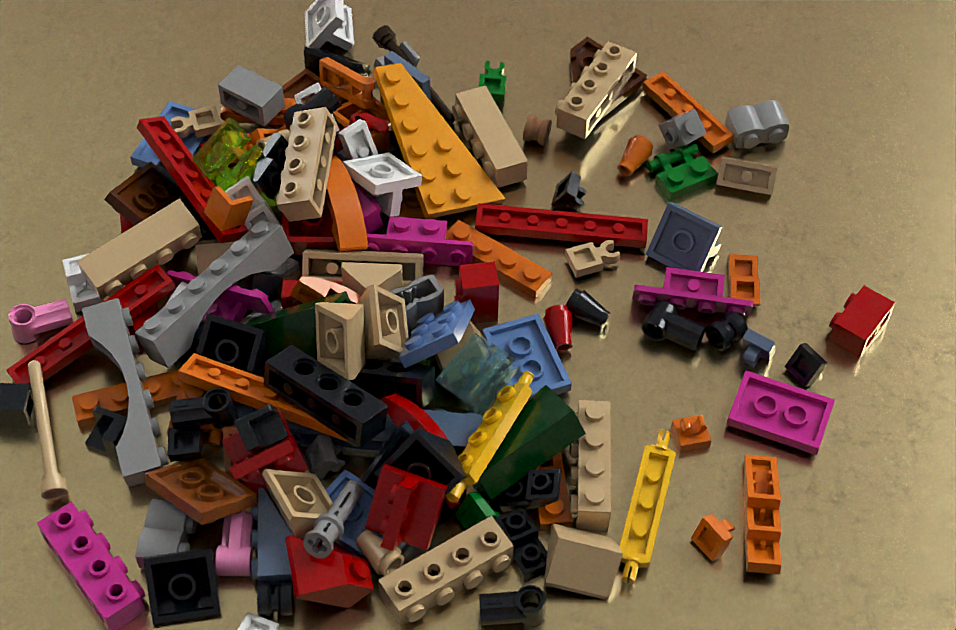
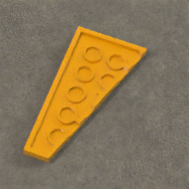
(428, 144)

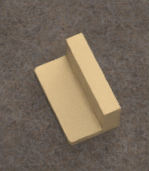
(746, 175)

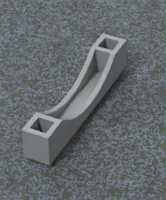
(172, 329)
(138, 445)

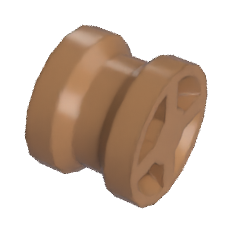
(537, 130)

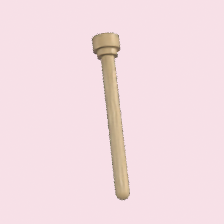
(53, 484)

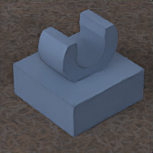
(757, 347)

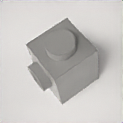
(682, 129)

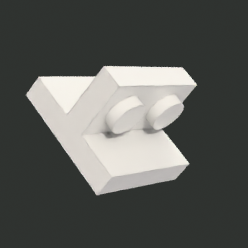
(329, 22)
(383, 179)

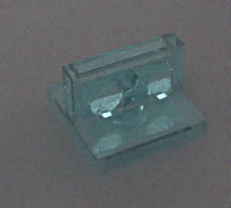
(478, 373)

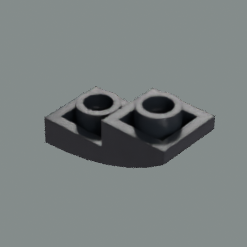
(270, 164)
(532, 491)
(528, 551)

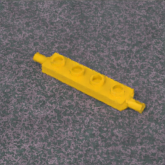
(491, 432)
(646, 506)

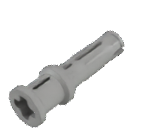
(330, 526)

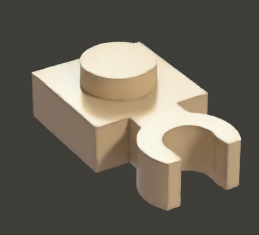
(200, 122)
(588, 259)

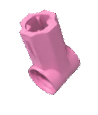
(30, 321)
(235, 552)

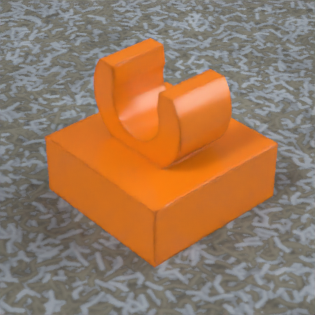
(691, 433)
(713, 536)

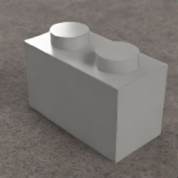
(251, 95)

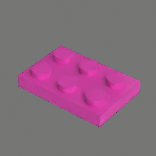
(780, 412)

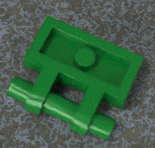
(683, 178)

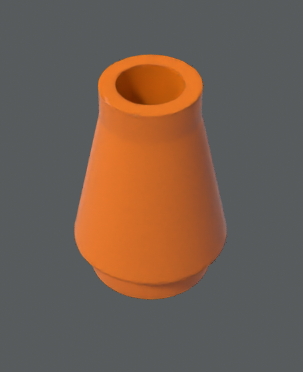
(635, 154)

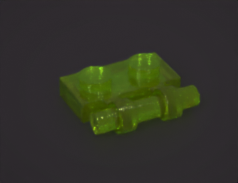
(221, 150)

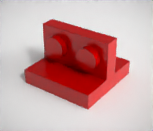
(249, 466)
(405, 508)

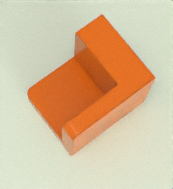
(227, 212)

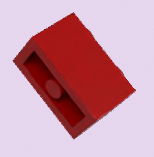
(480, 285)
(860, 321)

